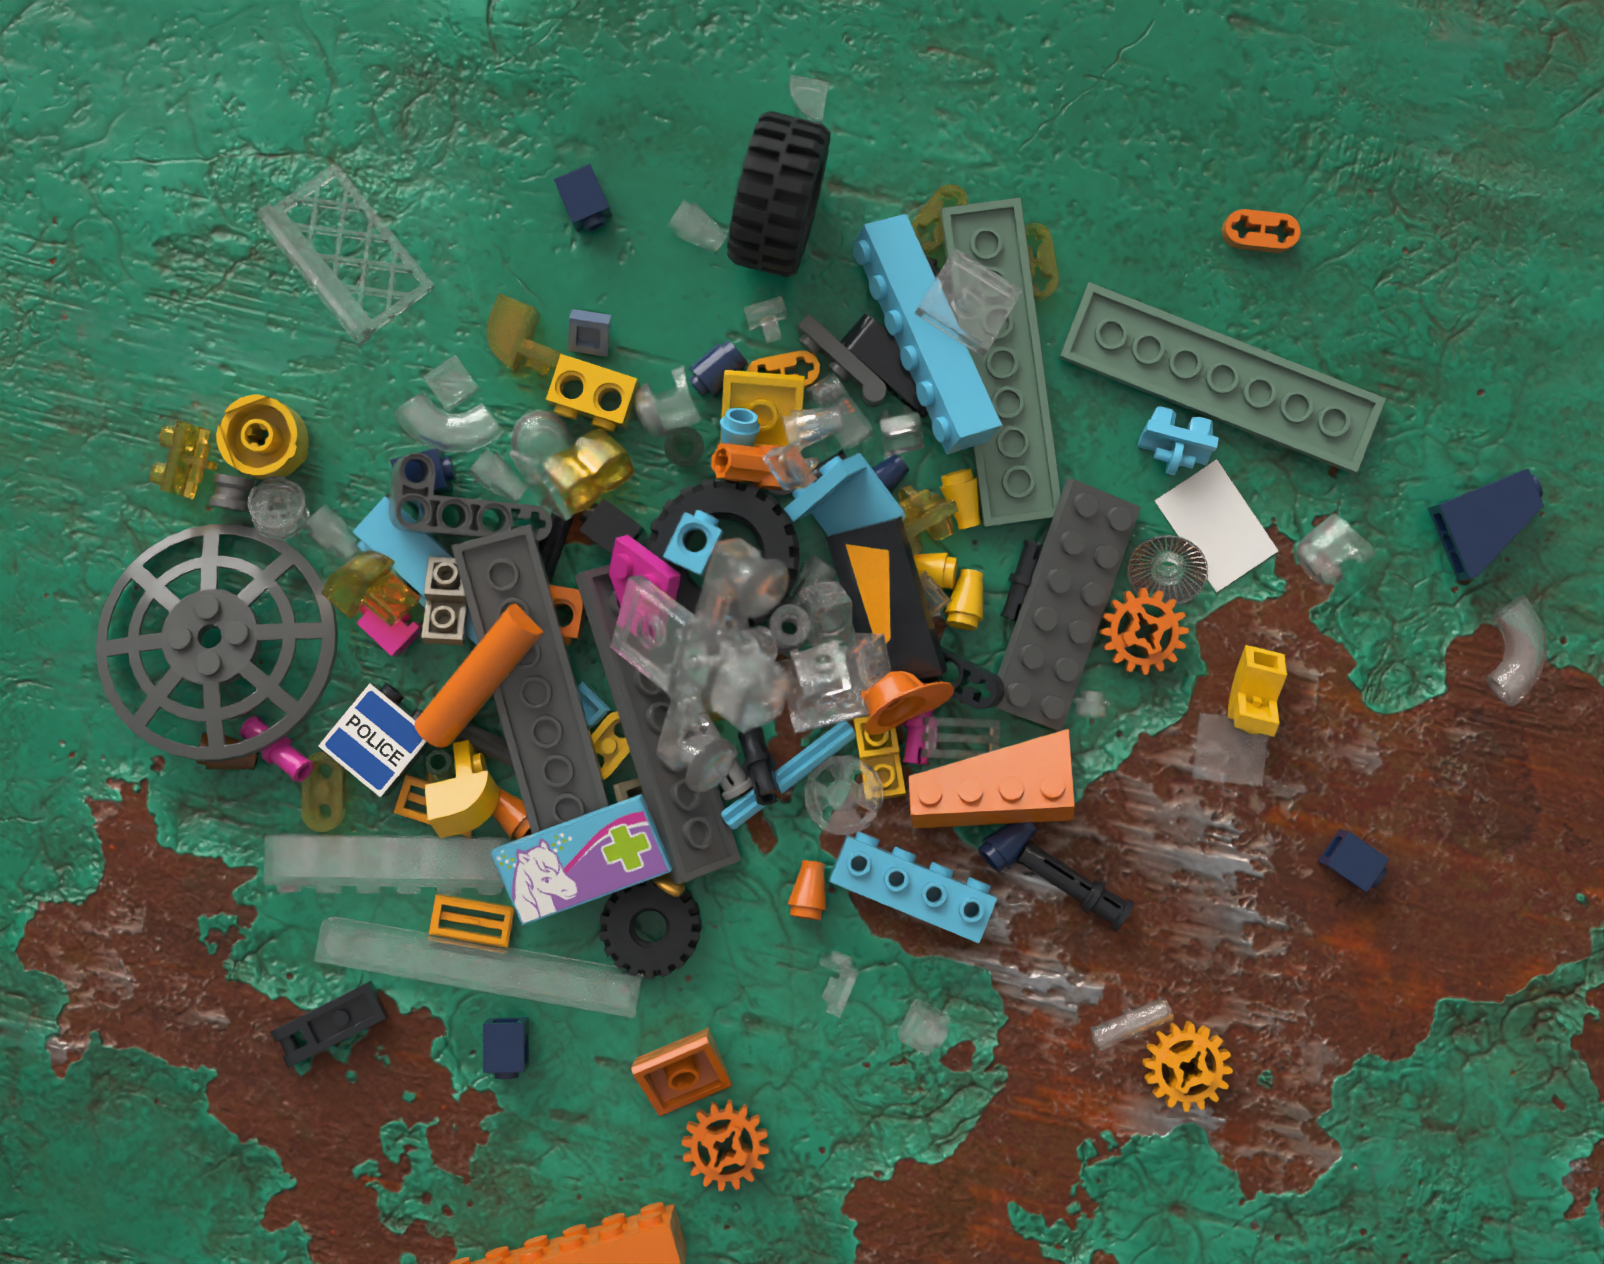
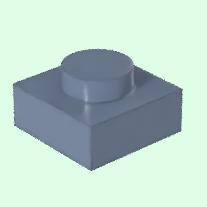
(589, 332)

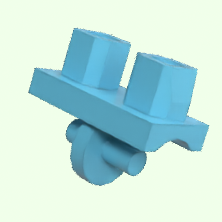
(1176, 444)

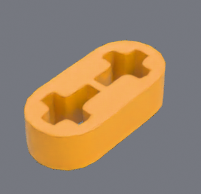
(788, 361)

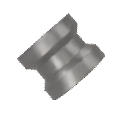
(231, 492)

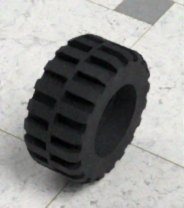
(778, 193)
(731, 502)

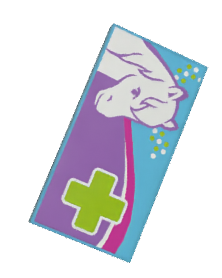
(581, 859)

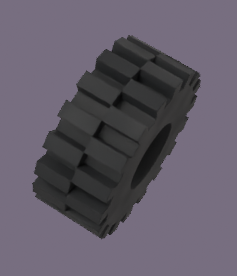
(645, 957)

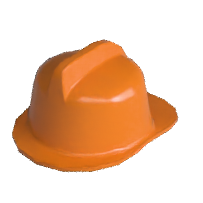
(901, 698)

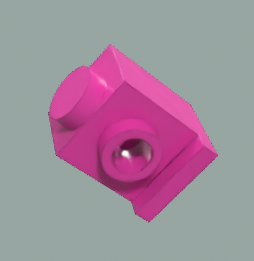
(391, 639)

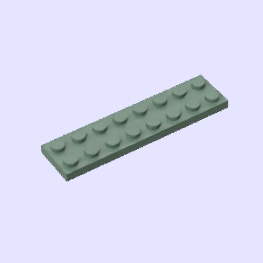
(1222, 378)
(1019, 462)

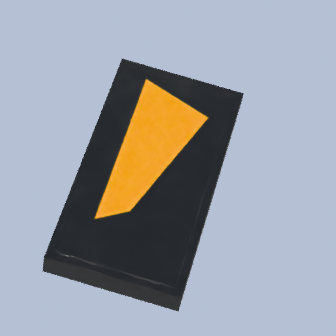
(887, 594)

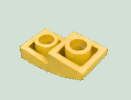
(882, 754)

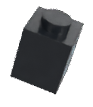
(606, 523)

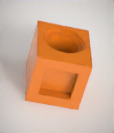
(572, 598)

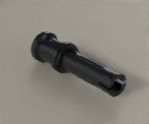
(1091, 895)

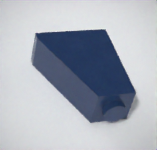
(1485, 520)

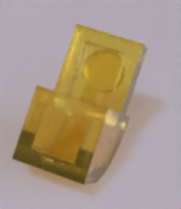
(510, 335)
(369, 582)

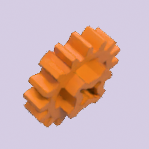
(1135, 613)
(709, 1138)

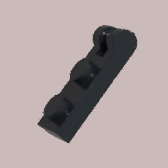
(330, 1023)

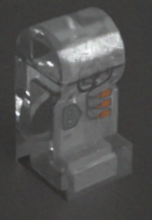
(831, 393)

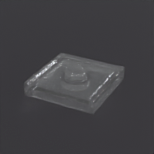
(968, 302)

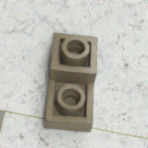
(445, 603)

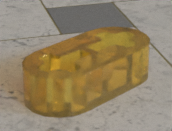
(931, 211)
(1045, 259)

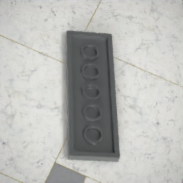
(1065, 603)

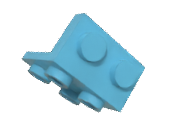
(845, 497)

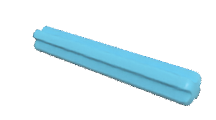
(792, 771)

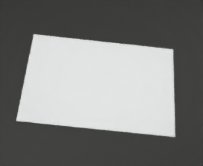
(1219, 522)

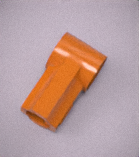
(744, 465)

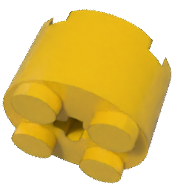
(243, 427)

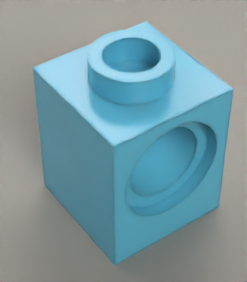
(694, 561)

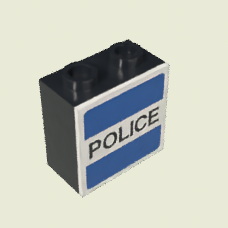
(377, 739)

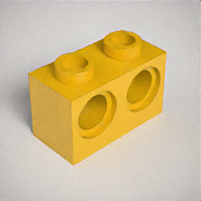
(596, 383)

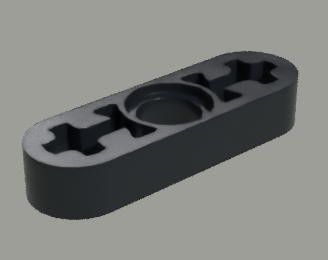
(976, 674)

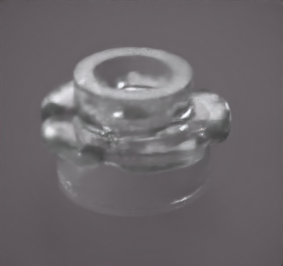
(1092, 705)

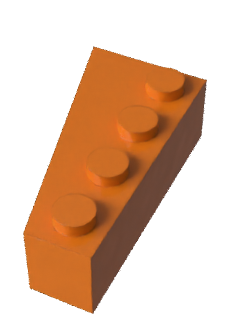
(998, 787)

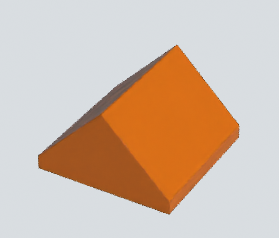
(681, 1072)

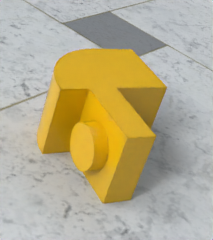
(1256, 691)
(464, 801)

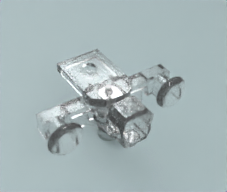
(708, 657)

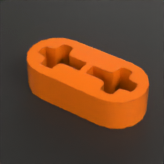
(1260, 240)

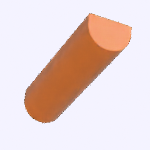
(478, 677)

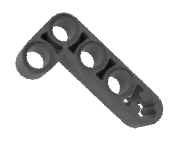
(469, 510)

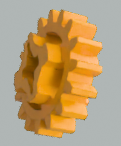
(1180, 1080)

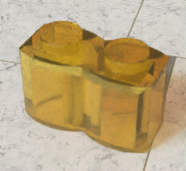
(589, 469)

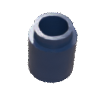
(710, 368)

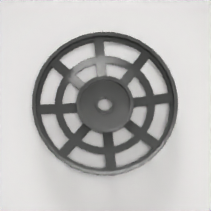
(228, 660)

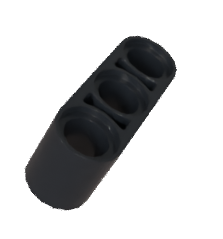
(881, 354)

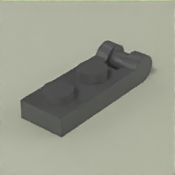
(843, 362)

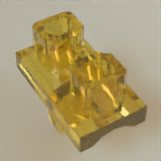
(185, 460)
(926, 512)

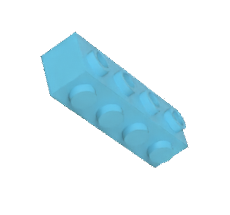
(913, 888)

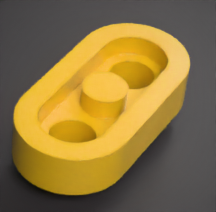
(610, 745)

